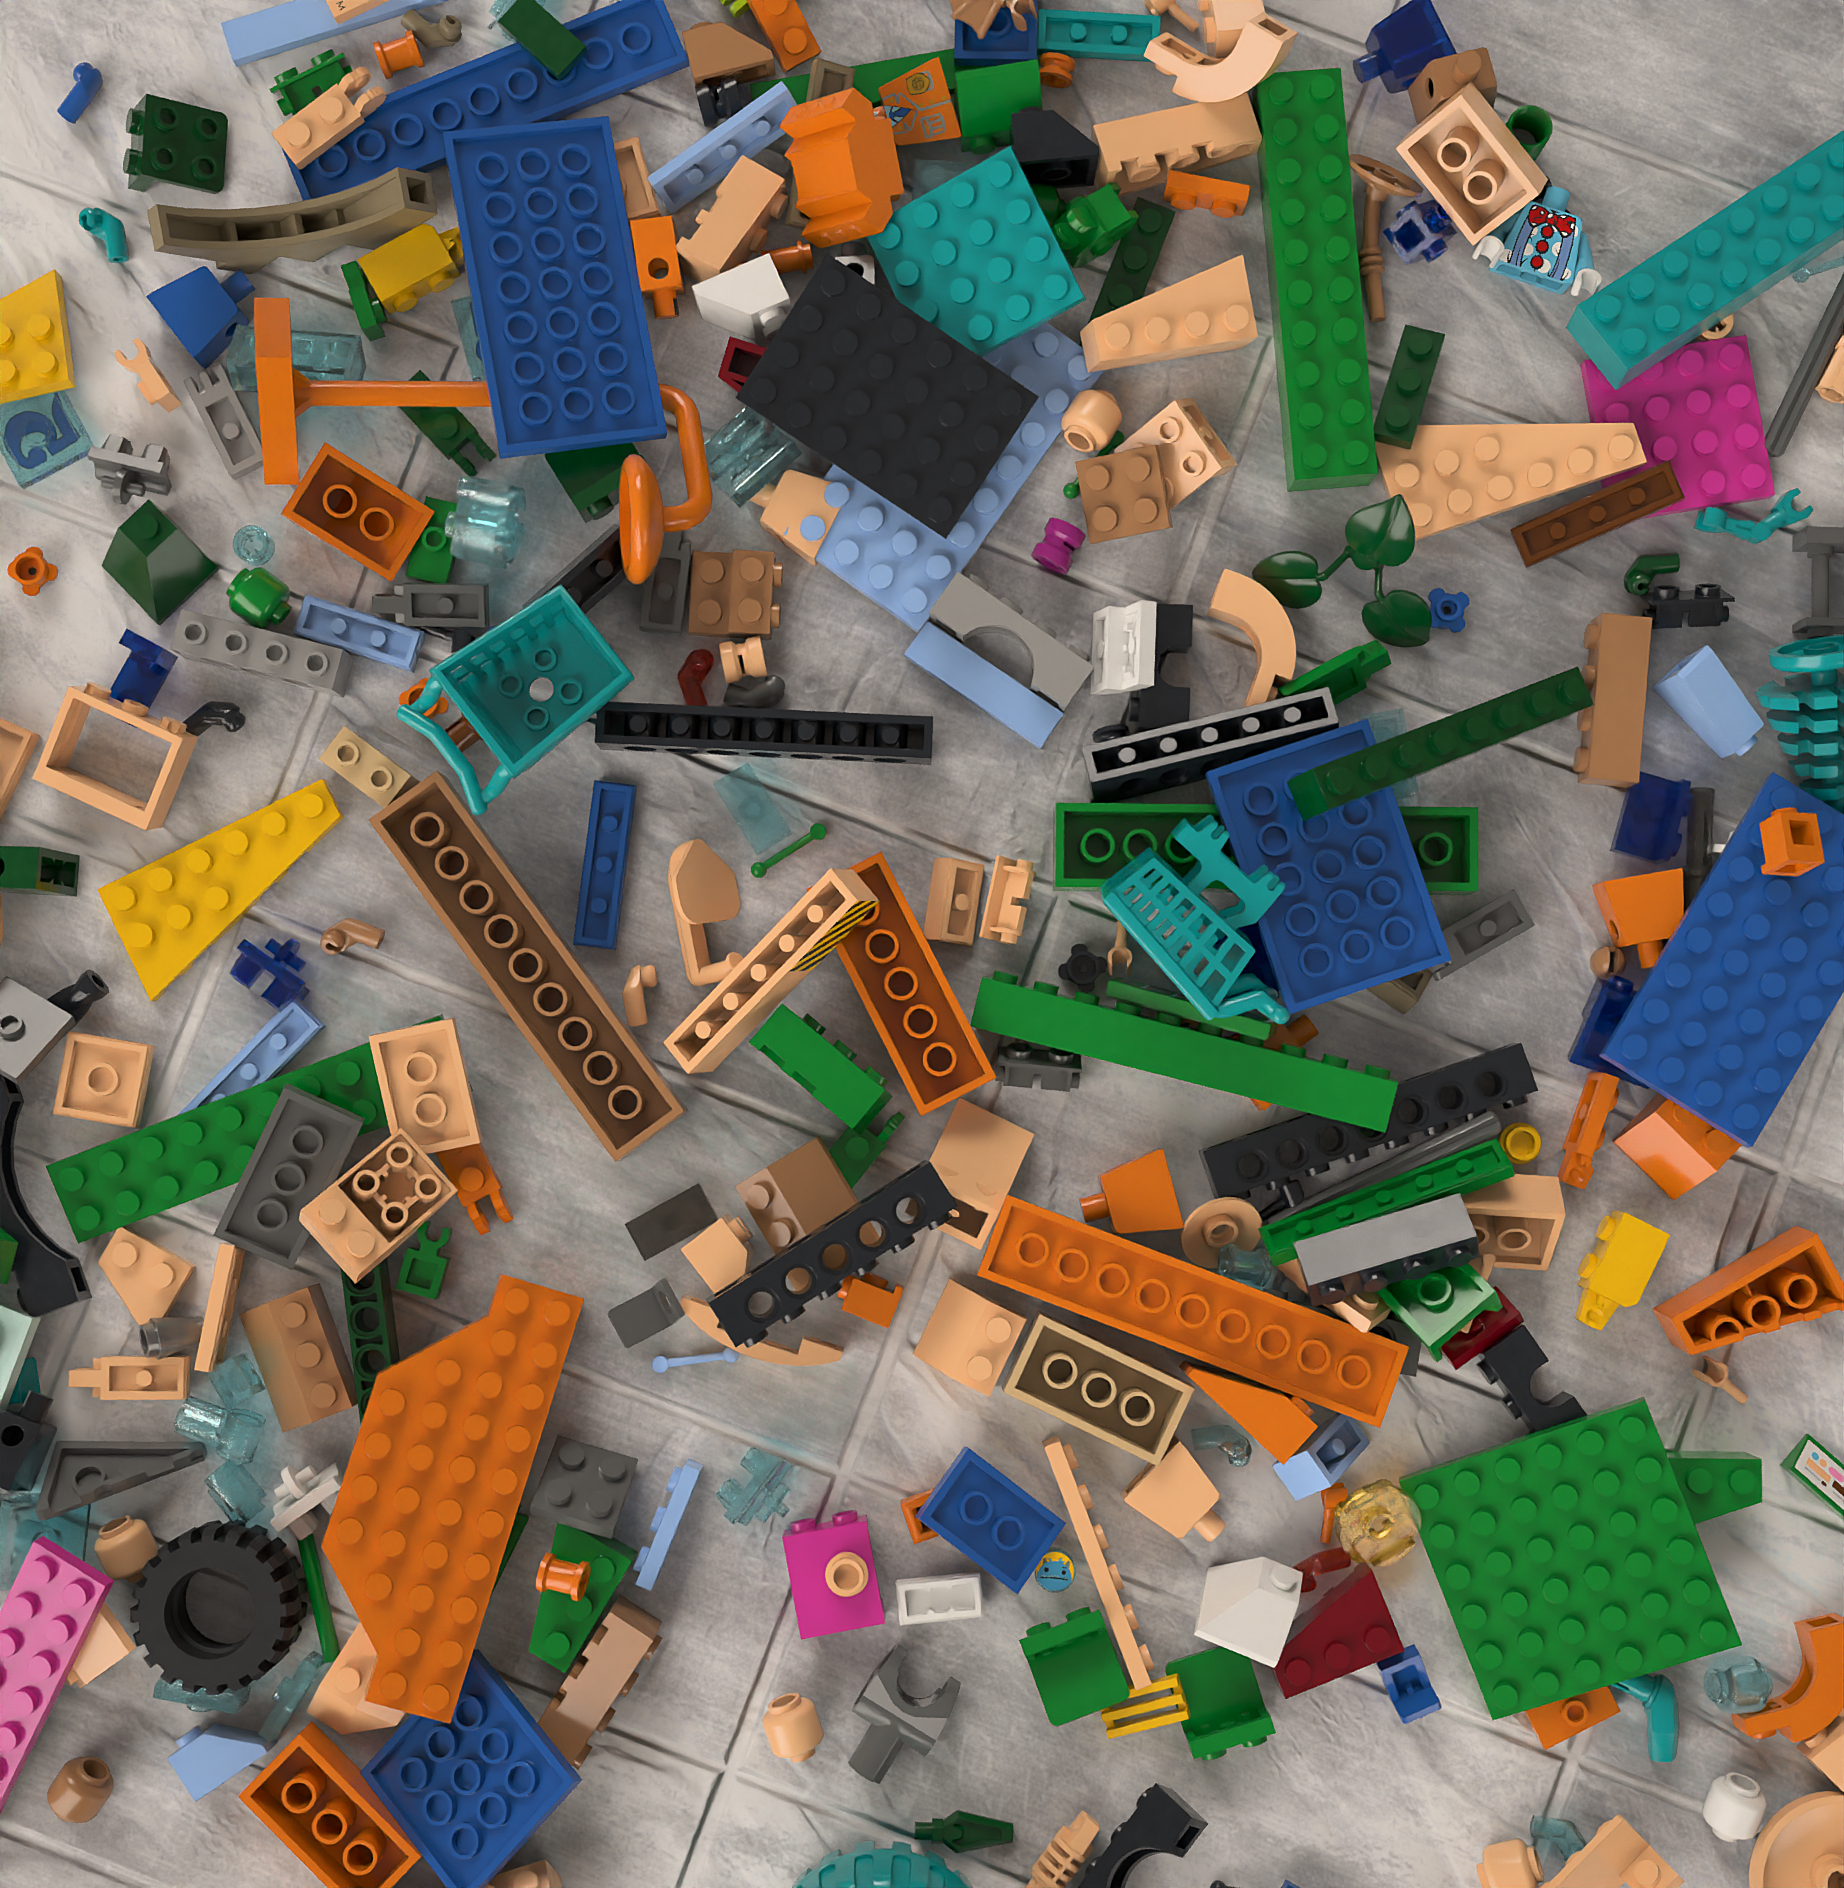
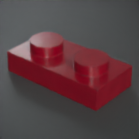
(1484, 1331)

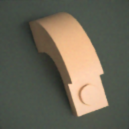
(1216, 79)
(1266, 624)

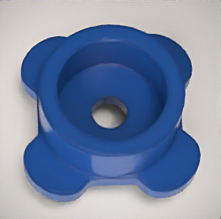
(1457, 605)

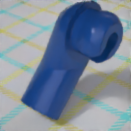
(88, 84)

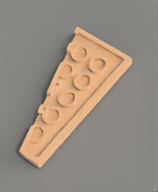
(1487, 469)

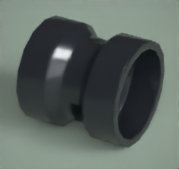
(728, 98)

